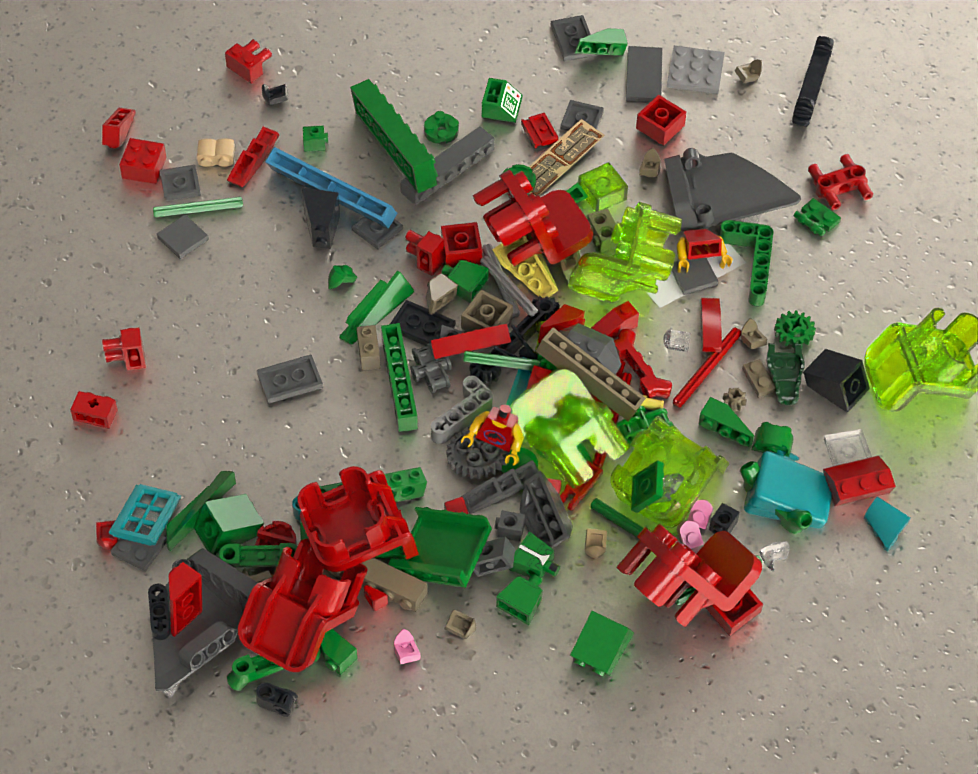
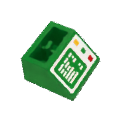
(501, 101)

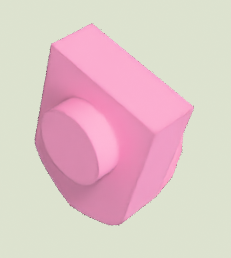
(701, 513)
(689, 534)
(405, 647)

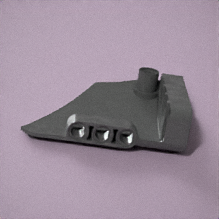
(212, 631)

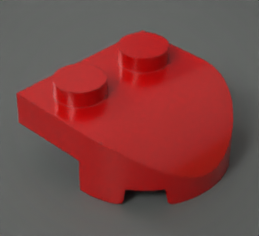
(276, 533)

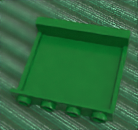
(446, 546)

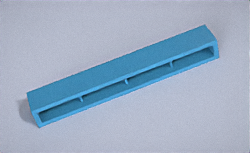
(316, 179)

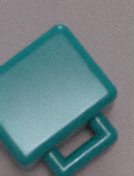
(788, 487)

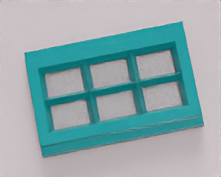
(145, 514)

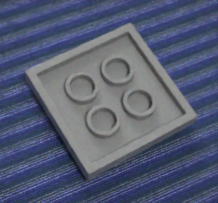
(695, 69)

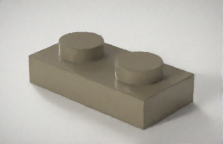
(759, 378)

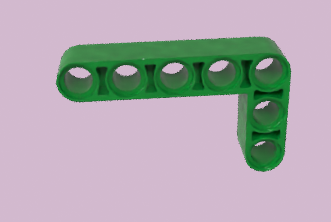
(757, 237)

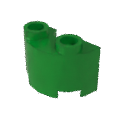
(773, 438)

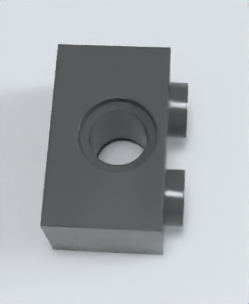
(495, 557)

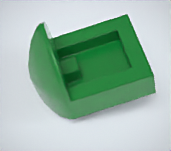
(340, 274)

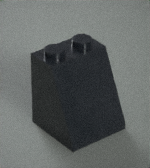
(321, 215)
(837, 378)

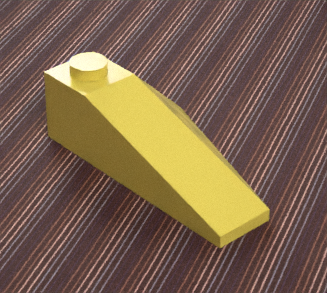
(531, 272)

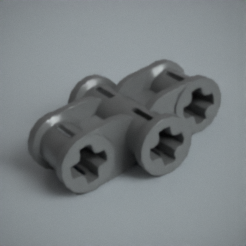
(430, 368)

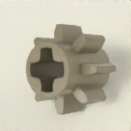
(735, 398)

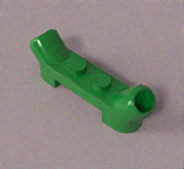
(792, 521)
(253, 556)
(250, 669)

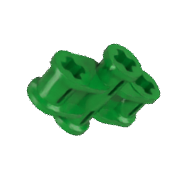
(640, 422)

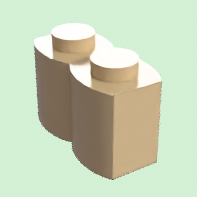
(216, 152)

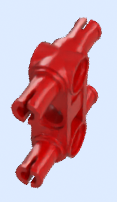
(840, 181)

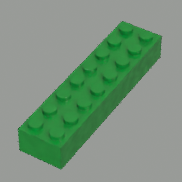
(394, 136)

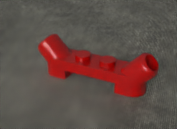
(649, 383)

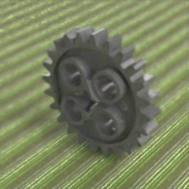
(476, 461)

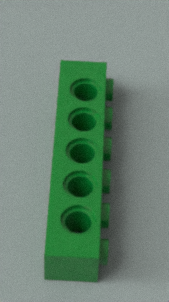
(399, 377)
(404, 484)

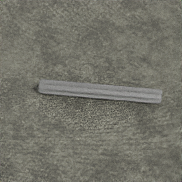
(487, 250)
(509, 286)

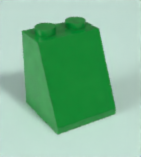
(227, 522)
(601, 643)

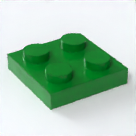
(647, 486)

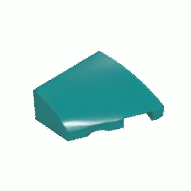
(886, 521)

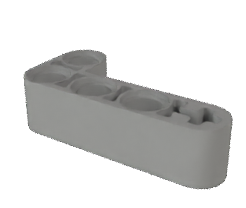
(458, 417)

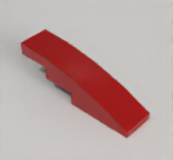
(253, 157)
(711, 325)
(471, 341)

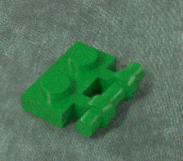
(819, 214)

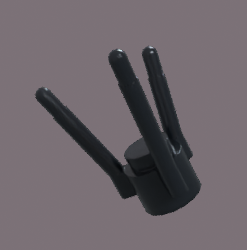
(526, 351)

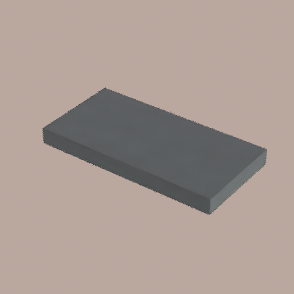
(644, 73)

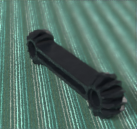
(813, 81)
(527, 328)

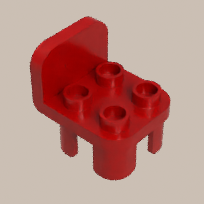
(551, 220)
(354, 520)
(718, 571)
(297, 607)

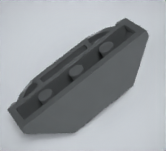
(595, 344)
(544, 511)

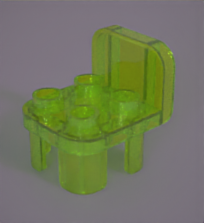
(637, 258)
(923, 360)
(559, 416)
(679, 456)

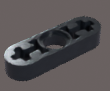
(164, 618)

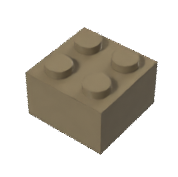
(486, 312)

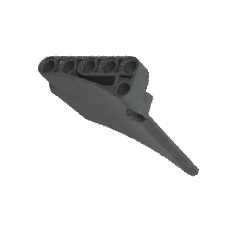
(722, 189)

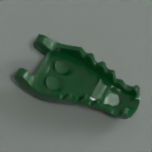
(786, 373)

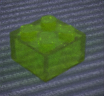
(603, 187)

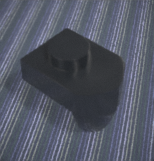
(275, 95)

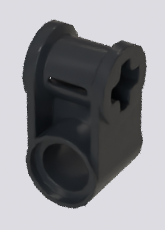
(279, 699)

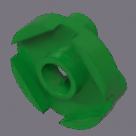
(438, 120)

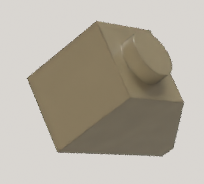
(440, 292)

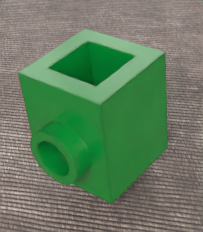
(314, 138)

